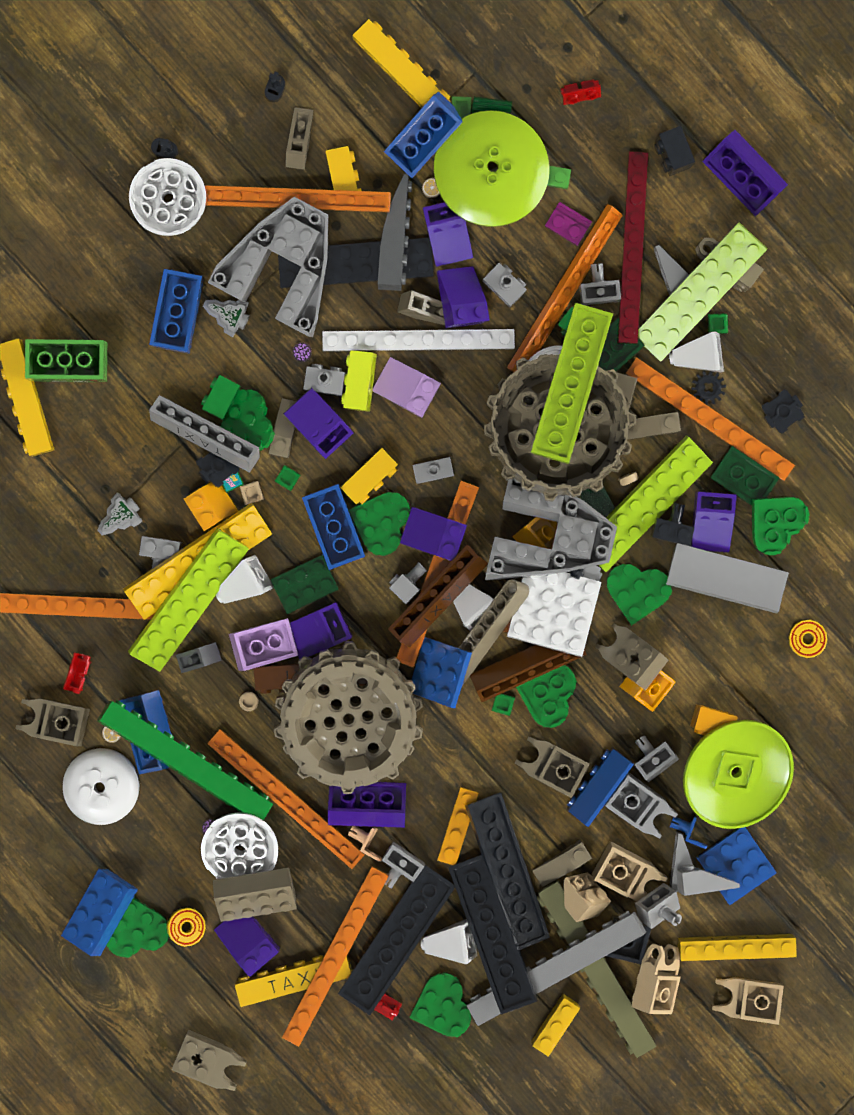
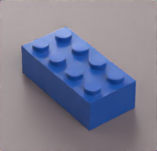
(176, 311)
(333, 526)
(99, 912)

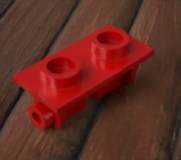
(589, 91)
(77, 670)
(388, 1007)

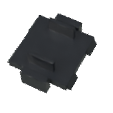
(783, 411)
(215, 469)

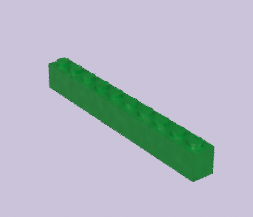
(183, 761)

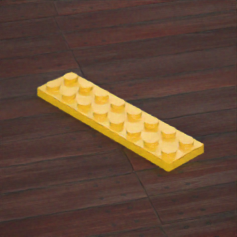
(153, 587)

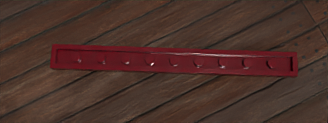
(632, 247)

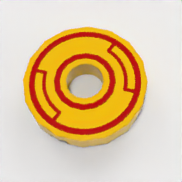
(796, 638)
(194, 934)

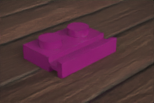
(568, 224)

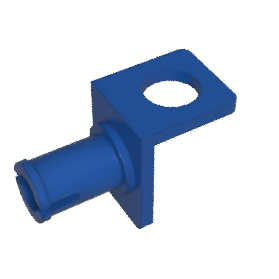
(687, 827)

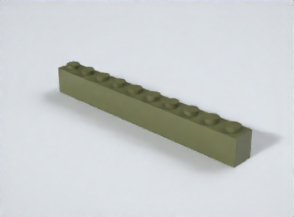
(599, 974)

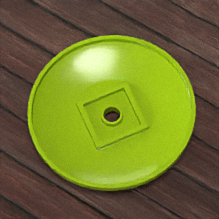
(484, 195)
(755, 790)

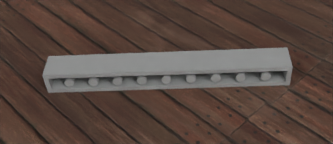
(567, 962)

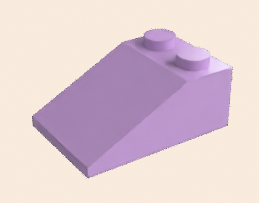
(406, 387)
(263, 644)

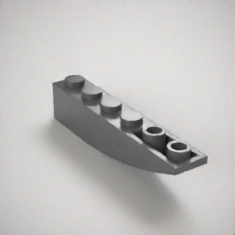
(394, 240)

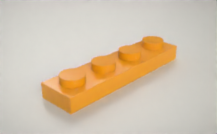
(457, 827)

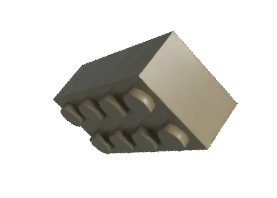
(254, 894)

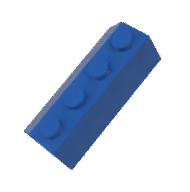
(424, 134)
(151, 709)
(599, 786)

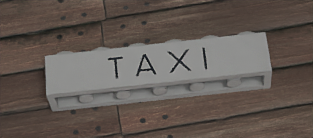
(204, 433)

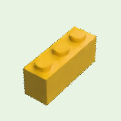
(341, 169)
(370, 477)
(555, 1025)

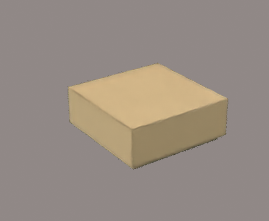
(251, 492)

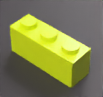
(359, 380)

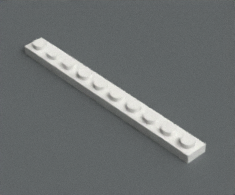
(418, 340)

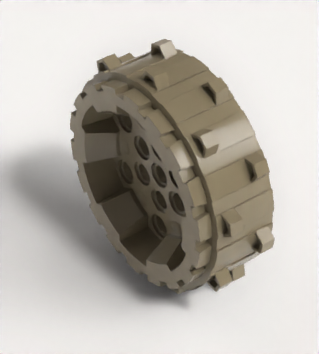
(514, 418)
(356, 763)

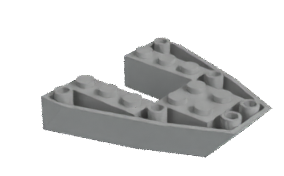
(295, 233)
(581, 537)

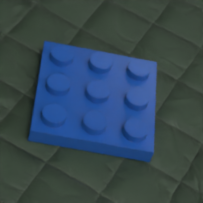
(440, 672)
(738, 860)

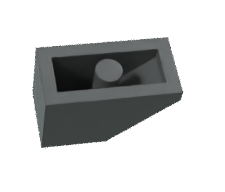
(198, 657)

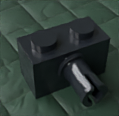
(673, 530)

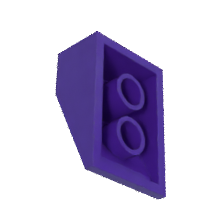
(462, 297)
(433, 534)
(247, 943)

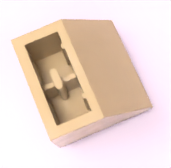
(584, 897)

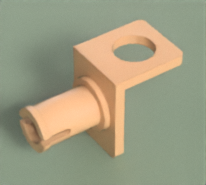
(365, 838)

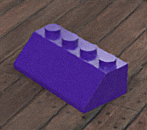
(745, 172)
(370, 805)

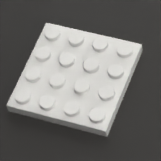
(556, 612)

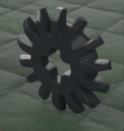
(716, 387)

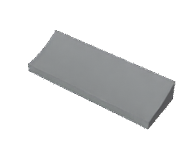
(727, 578)

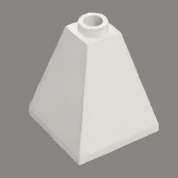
(700, 354)
(245, 581)
(472, 605)
(451, 943)

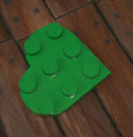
(248, 419)
(381, 521)
(775, 521)
(637, 591)
(548, 696)
(138, 929)
(442, 1006)

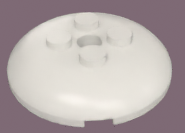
(163, 178)
(119, 781)
(230, 830)

